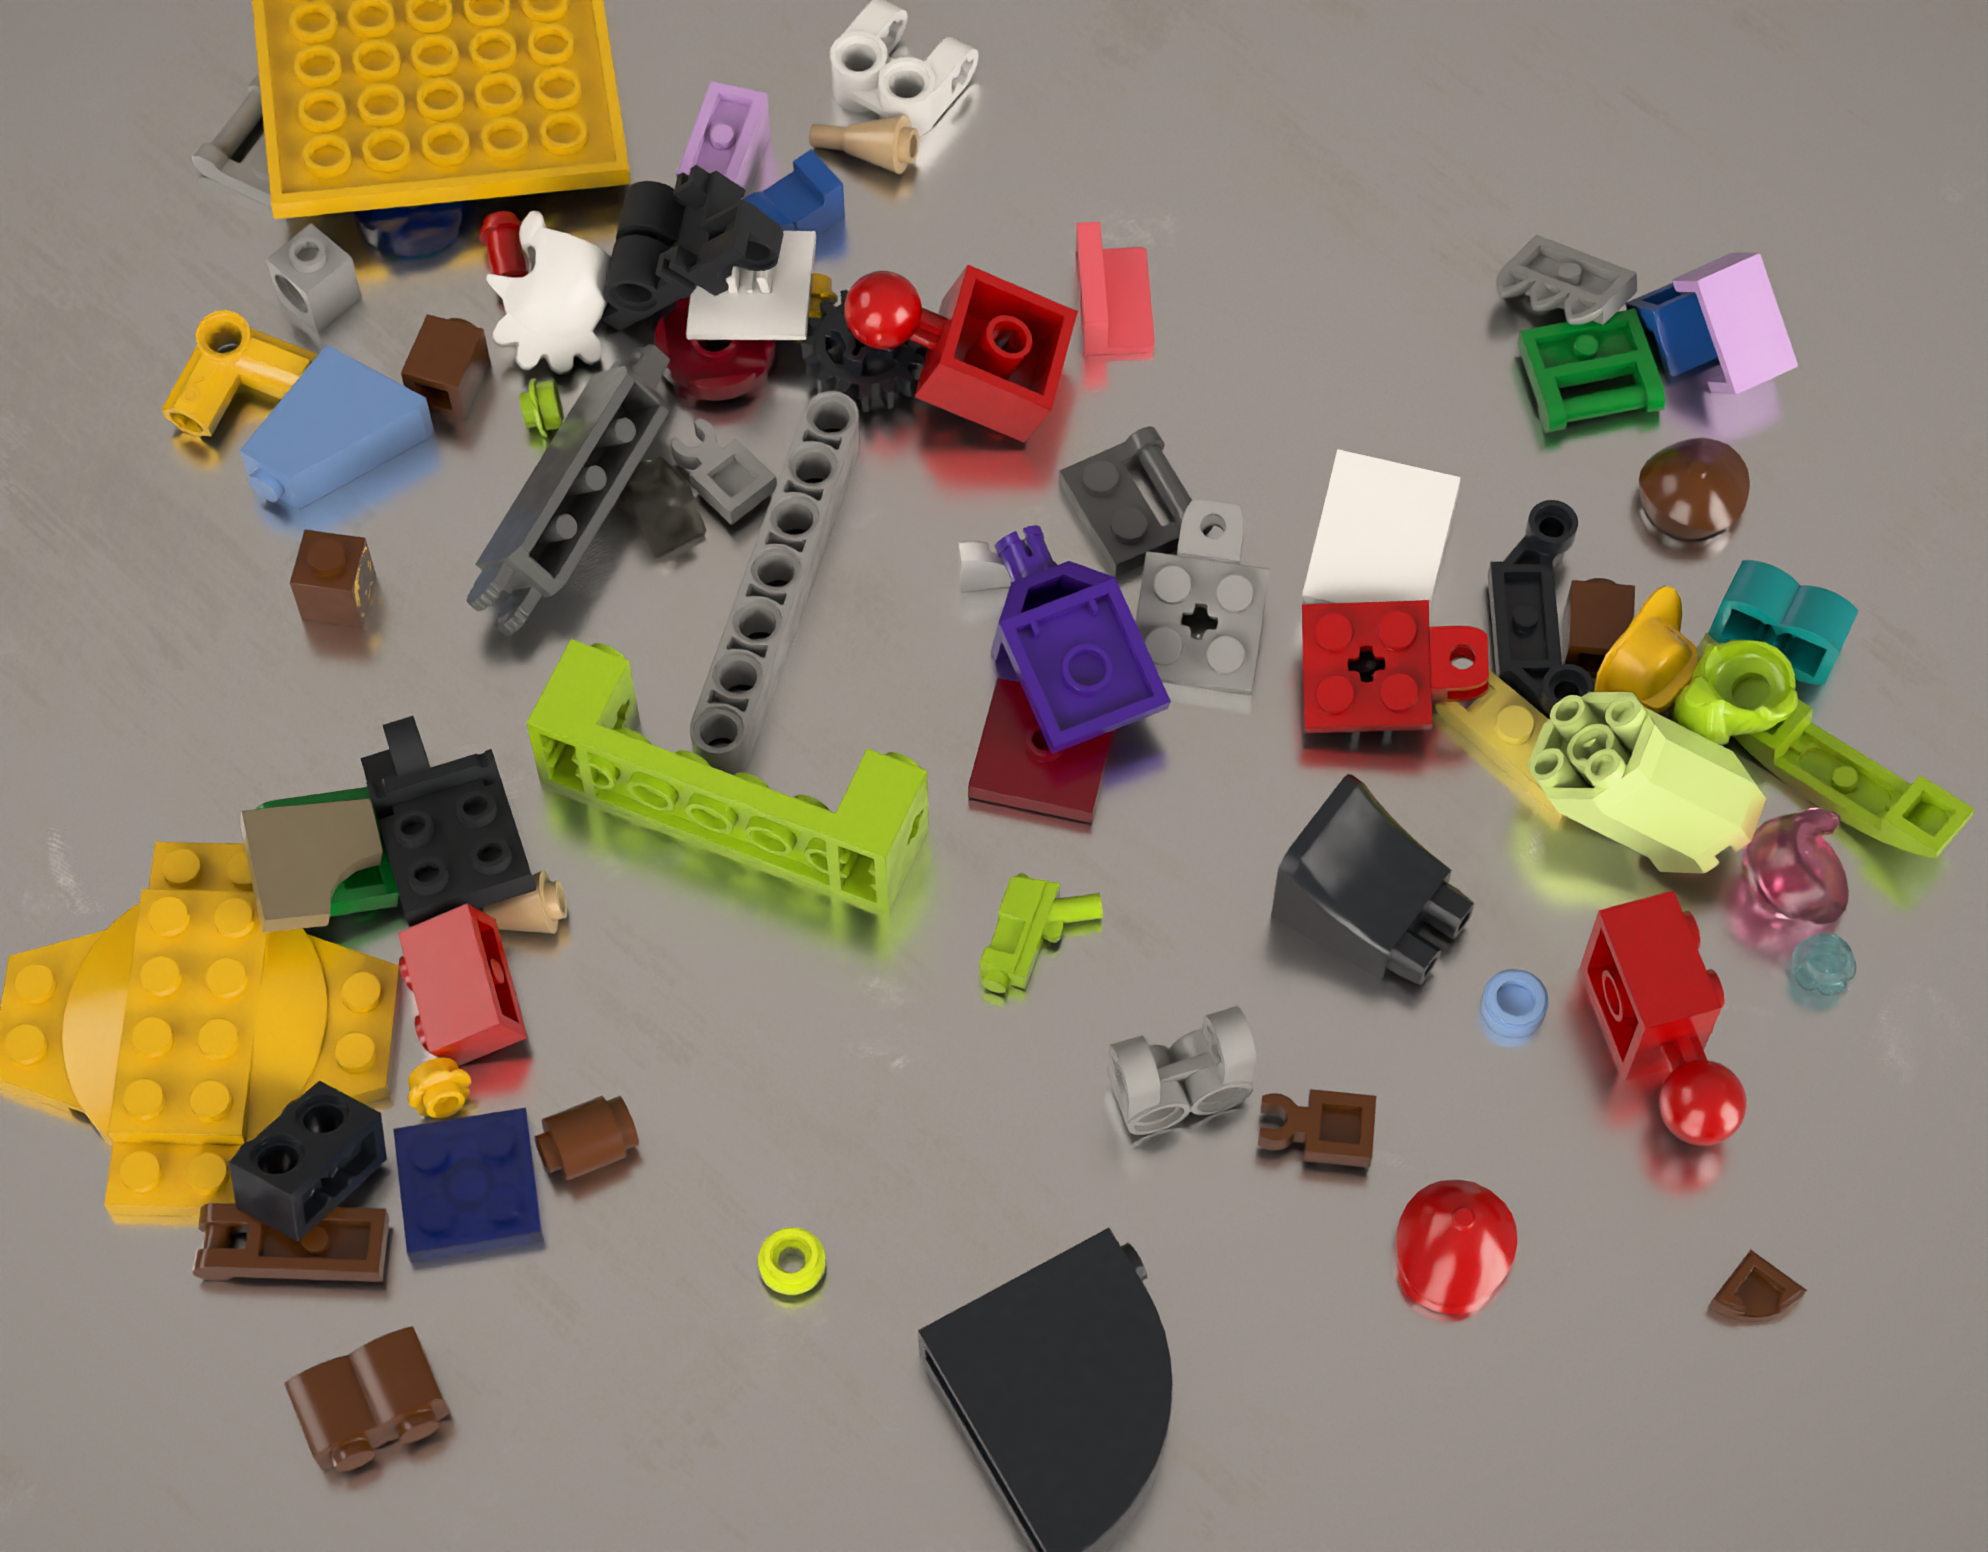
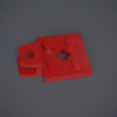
(1415, 670)

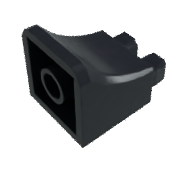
(1367, 887)

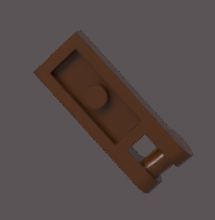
(340, 1247)

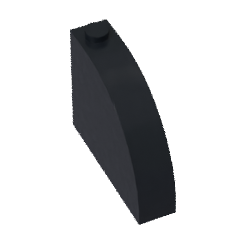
(1062, 1391)

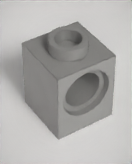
(314, 278)

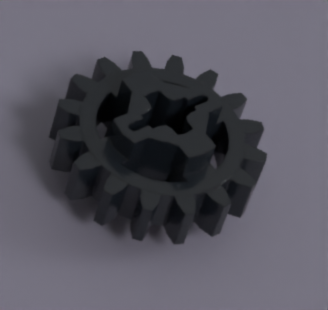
(865, 370)

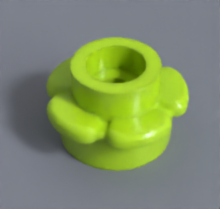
(542, 406)

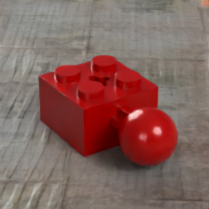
(989, 348)
(1661, 1012)

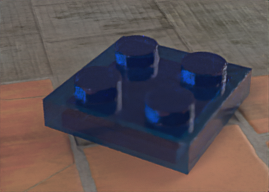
(468, 1185)

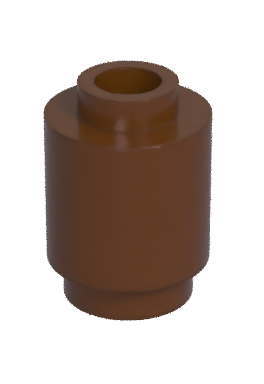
(586, 1137)

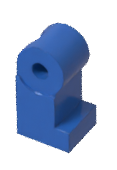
(805, 198)

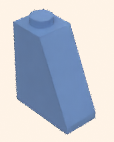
(332, 430)

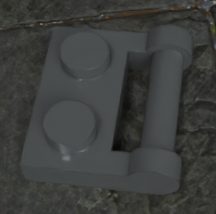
(1115, 507)

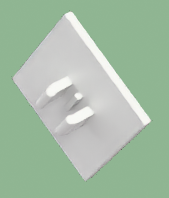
(760, 303)

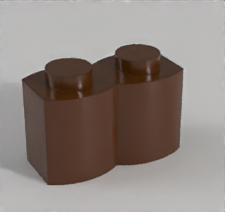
(367, 1399)

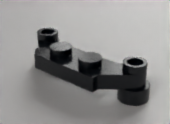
(1526, 611)

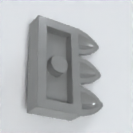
(1568, 280)

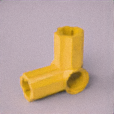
(214, 377)

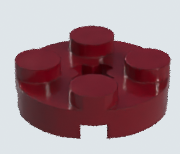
(709, 374)

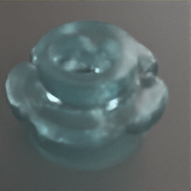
(1827, 949)

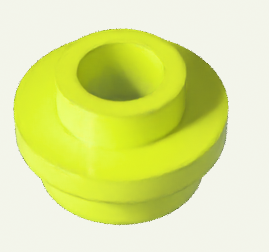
(791, 1242)

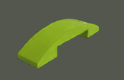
(1859, 790)

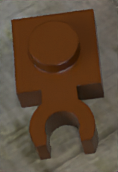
(1332, 1126)

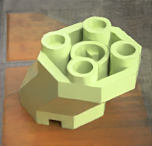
(1645, 781)

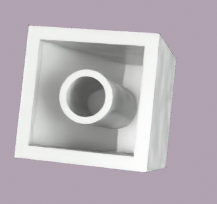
(1380, 532)

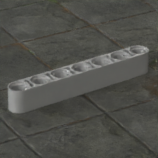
(777, 558)

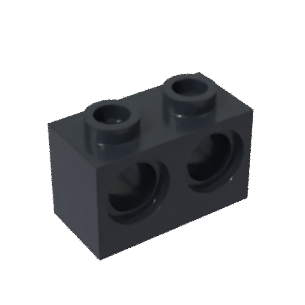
(307, 1160)

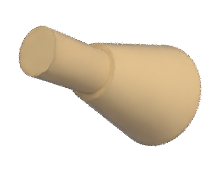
(882, 142)
(533, 910)

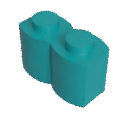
(1799, 620)

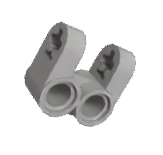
(1197, 1074)

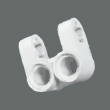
(873, 81)

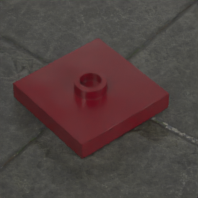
(1021, 772)

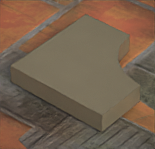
(303, 856)

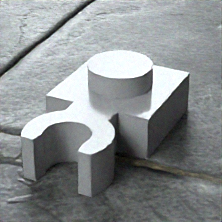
(725, 477)

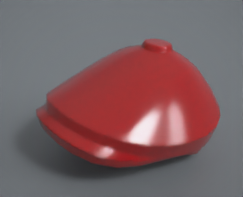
(1454, 1245)

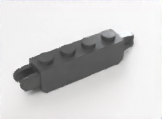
(572, 487)

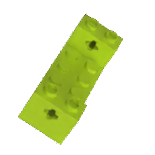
(590, 748)

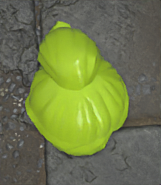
(1737, 691)

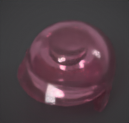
(1795, 870)

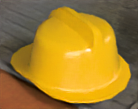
(1651, 655)

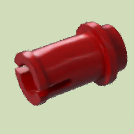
(503, 243)

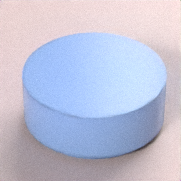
(1514, 1003)

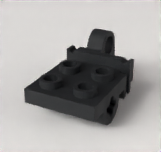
(683, 240)
(444, 827)

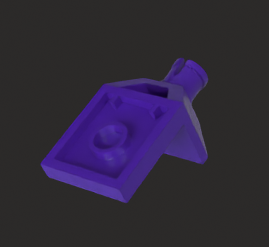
(1072, 645)

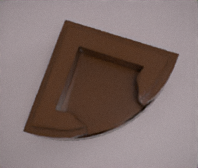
(1757, 1292)

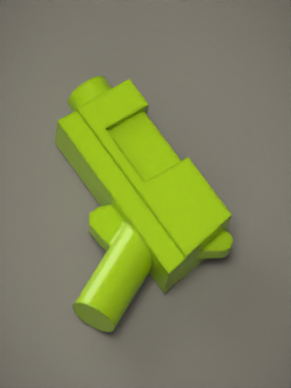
(1026, 917)

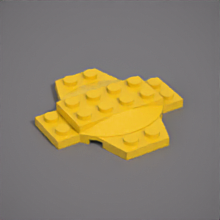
(192, 1028)

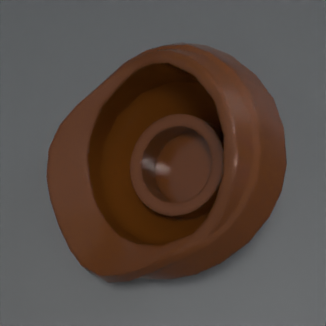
(1694, 488)

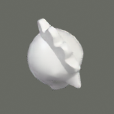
(555, 304)

